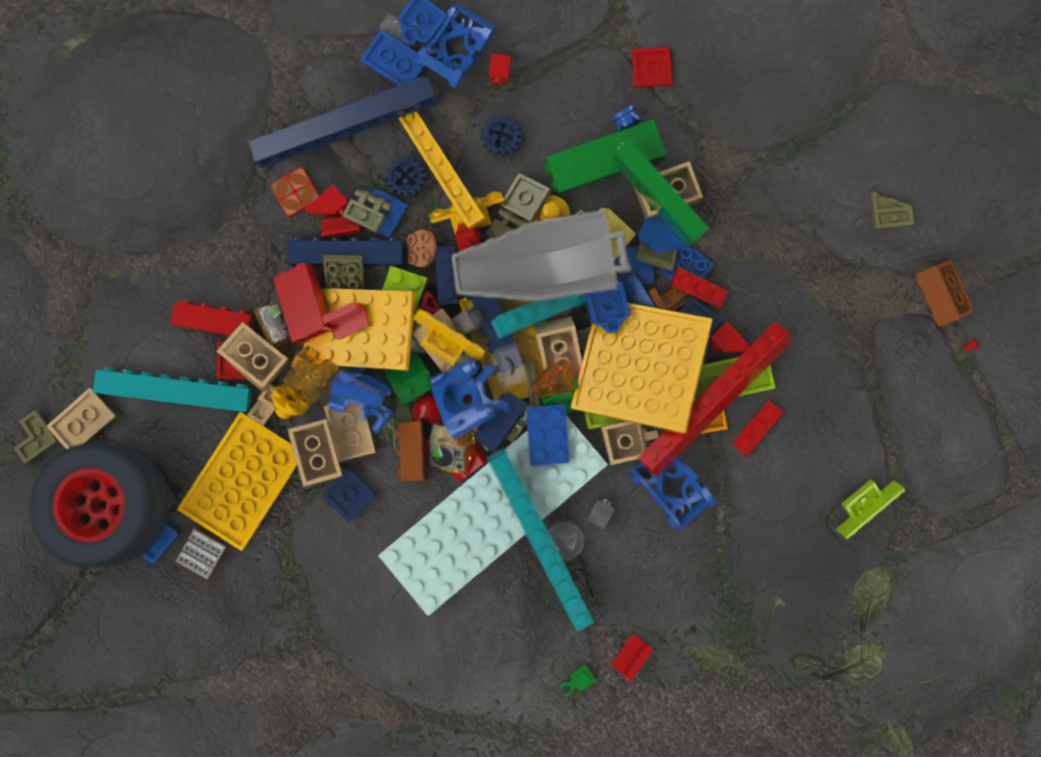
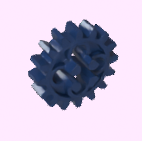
(510, 131)
(416, 177)

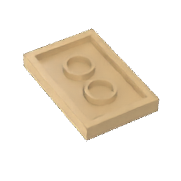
(81, 420)
(349, 433)

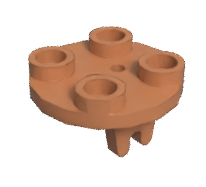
(421, 248)

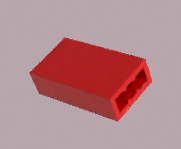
(302, 303)

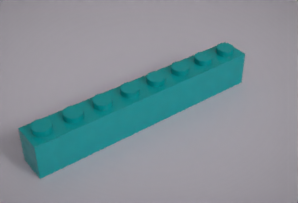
(173, 391)

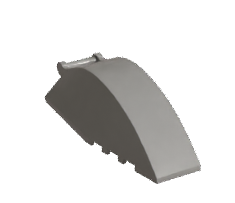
(543, 260)

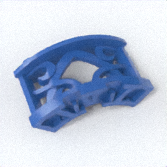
(452, 71)
(699, 492)

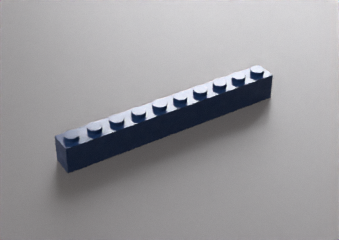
(343, 122)

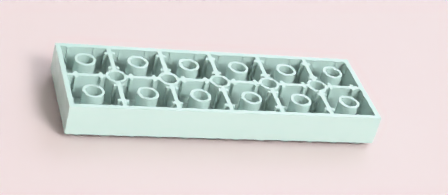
(479, 523)

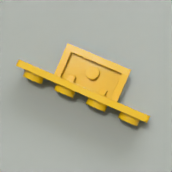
(482, 203)
(444, 341)

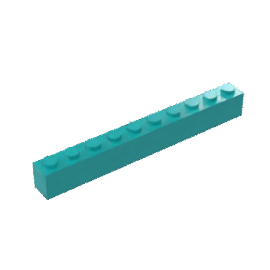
(540, 539)

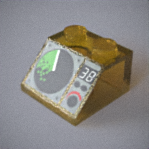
(273, 324)
(450, 453)

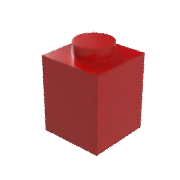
(499, 69)
(467, 238)

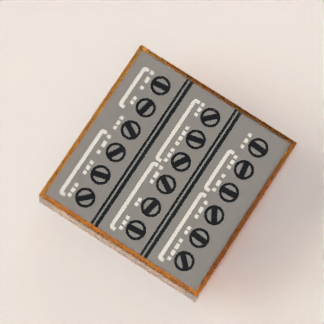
(201, 553)

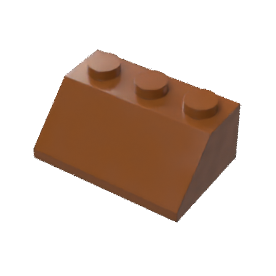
(944, 293)
(411, 451)

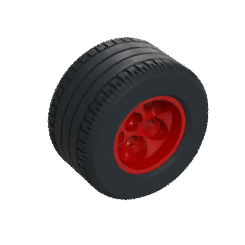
(61, 515)

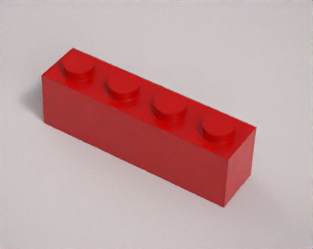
(208, 319)

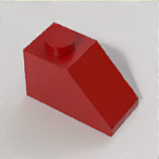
(328, 204)
(727, 340)

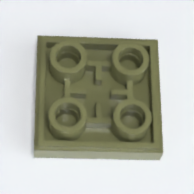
(344, 272)

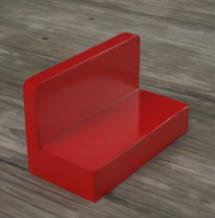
(338, 228)
(347, 319)
(631, 657)

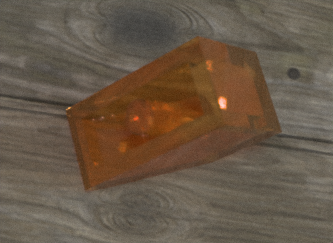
(554, 380)

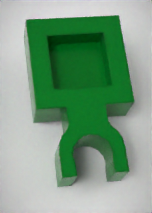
(580, 678)

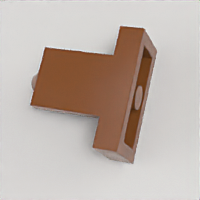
(669, 301)

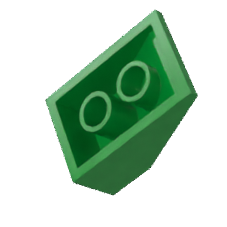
(410, 383)

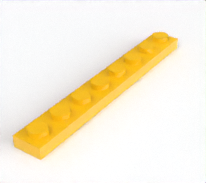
(442, 170)

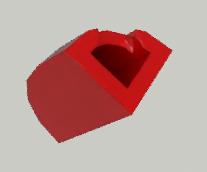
(429, 304)
(427, 410)

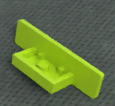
(866, 504)

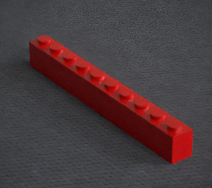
(717, 398)

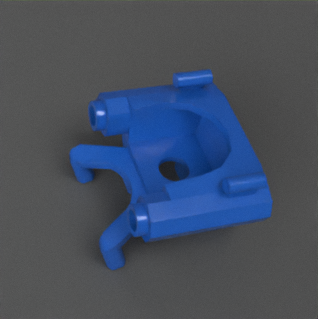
(362, 390)
(450, 397)

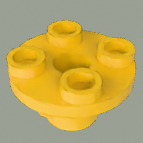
(553, 208)
(289, 402)

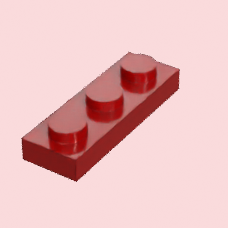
(698, 288)
(757, 428)

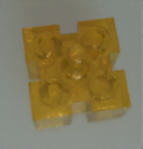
(310, 374)

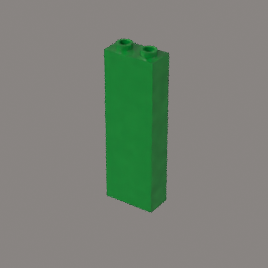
(593, 160)
(659, 193)

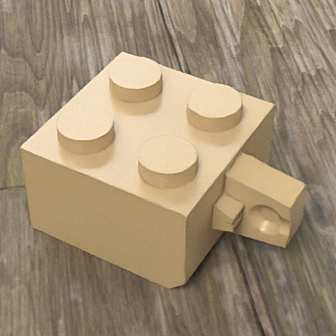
(625, 441)

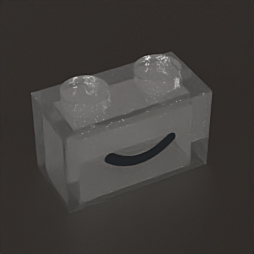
(509, 365)

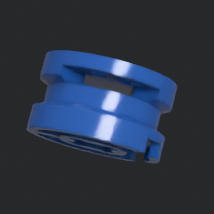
(626, 118)

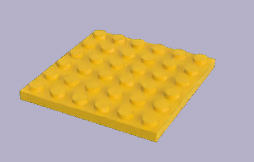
(645, 368)

